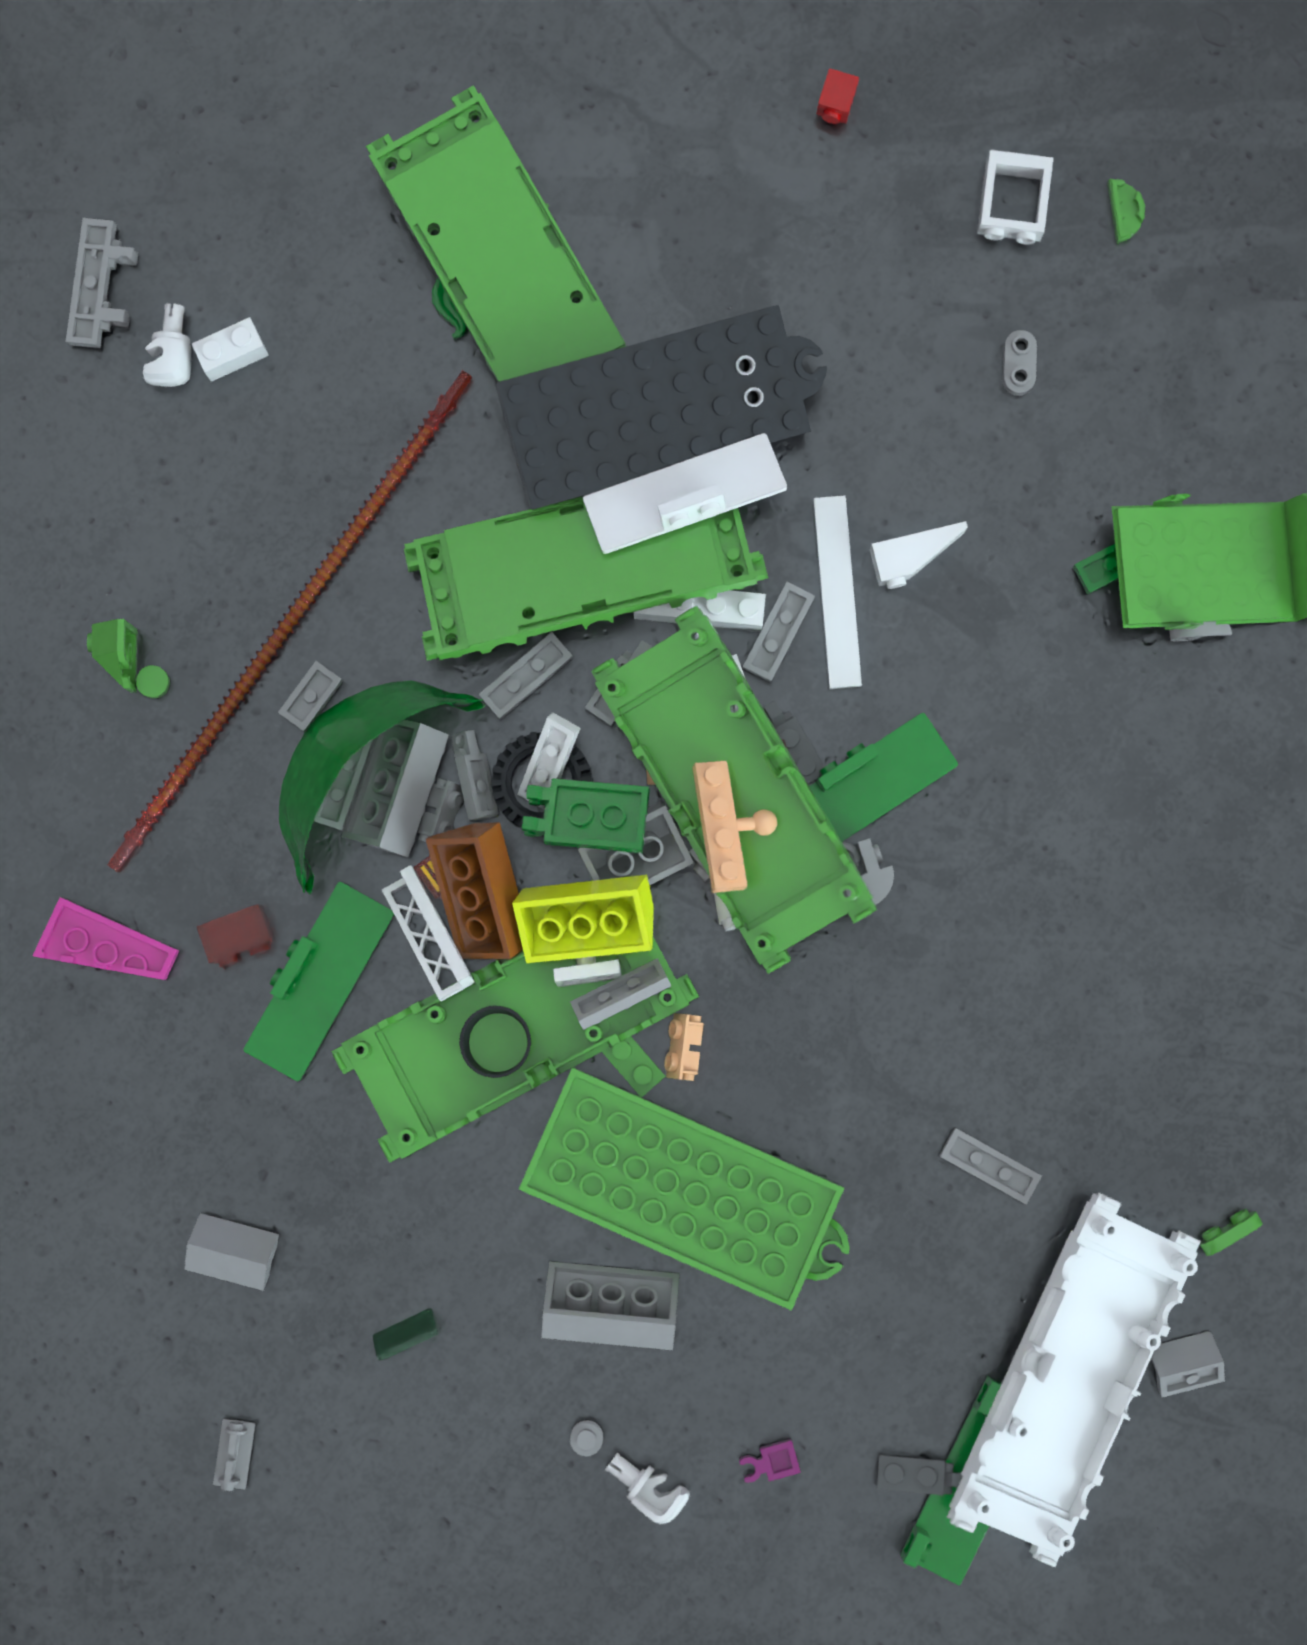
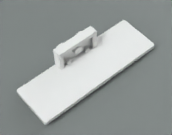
(684, 493)

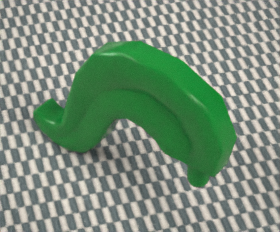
(446, 309)

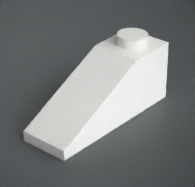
(906, 555)

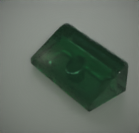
(405, 1334)

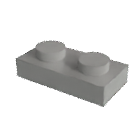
(310, 696)

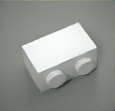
(230, 349)

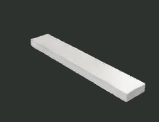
(837, 592)

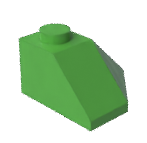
(115, 649)

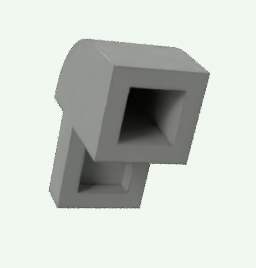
(877, 880)

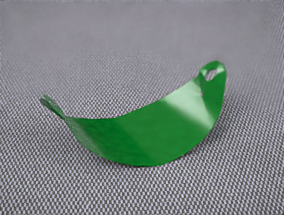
(331, 743)

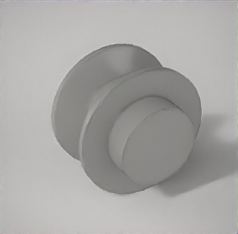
(586, 1438)

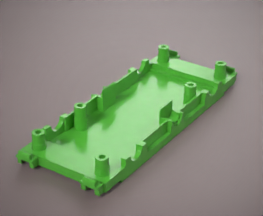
(493, 241)
(548, 573)
(681, 712)
(416, 1062)

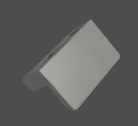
(1188, 1364)

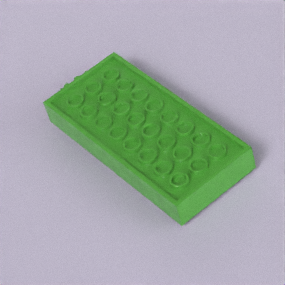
(686, 1190)

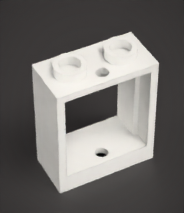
(1020, 166)

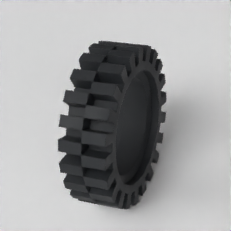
(508, 762)

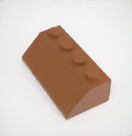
(477, 890)

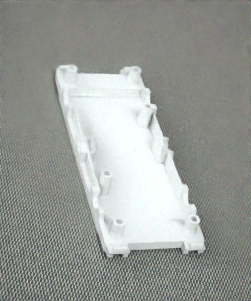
(1073, 1379)

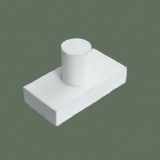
(587, 972)

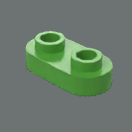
(1241, 1225)

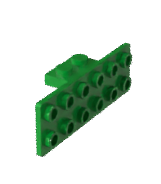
(882, 775)
(317, 981)

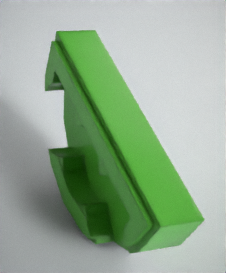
(1126, 208)

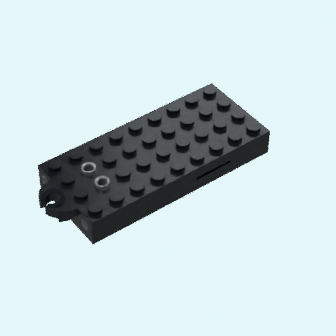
(656, 404)

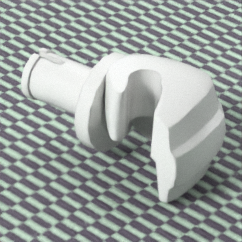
(175, 363)
(643, 1492)

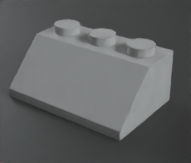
(661, 856)

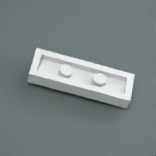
(550, 753)

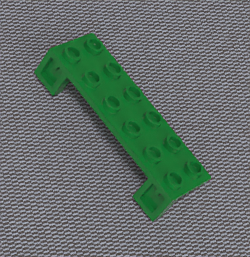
(934, 1540)

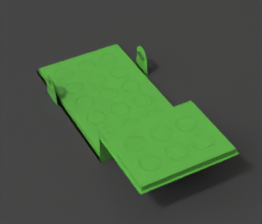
(1211, 562)

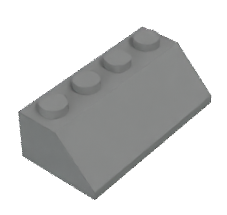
(395, 787)
(610, 1305)

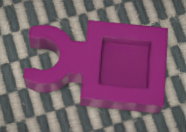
(777, 1460)

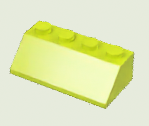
(585, 919)

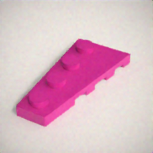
(98, 942)

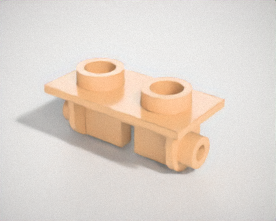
(679, 1061)

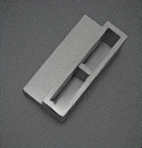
(231, 1251)

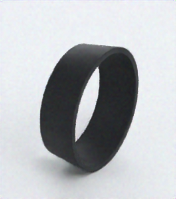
(465, 1035)

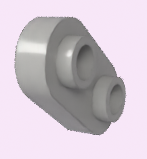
(1019, 361)

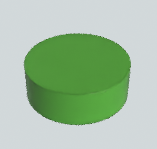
(153, 682)

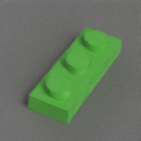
(629, 1058)

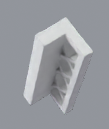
(436, 926)

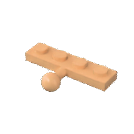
(722, 827)

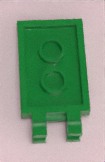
(589, 815)

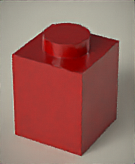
(837, 96)

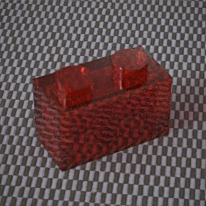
(235, 935)

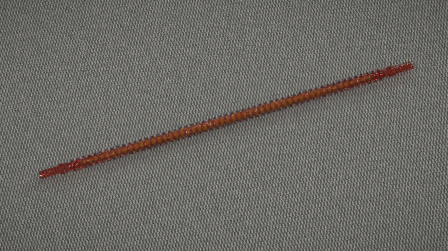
(135, 835)

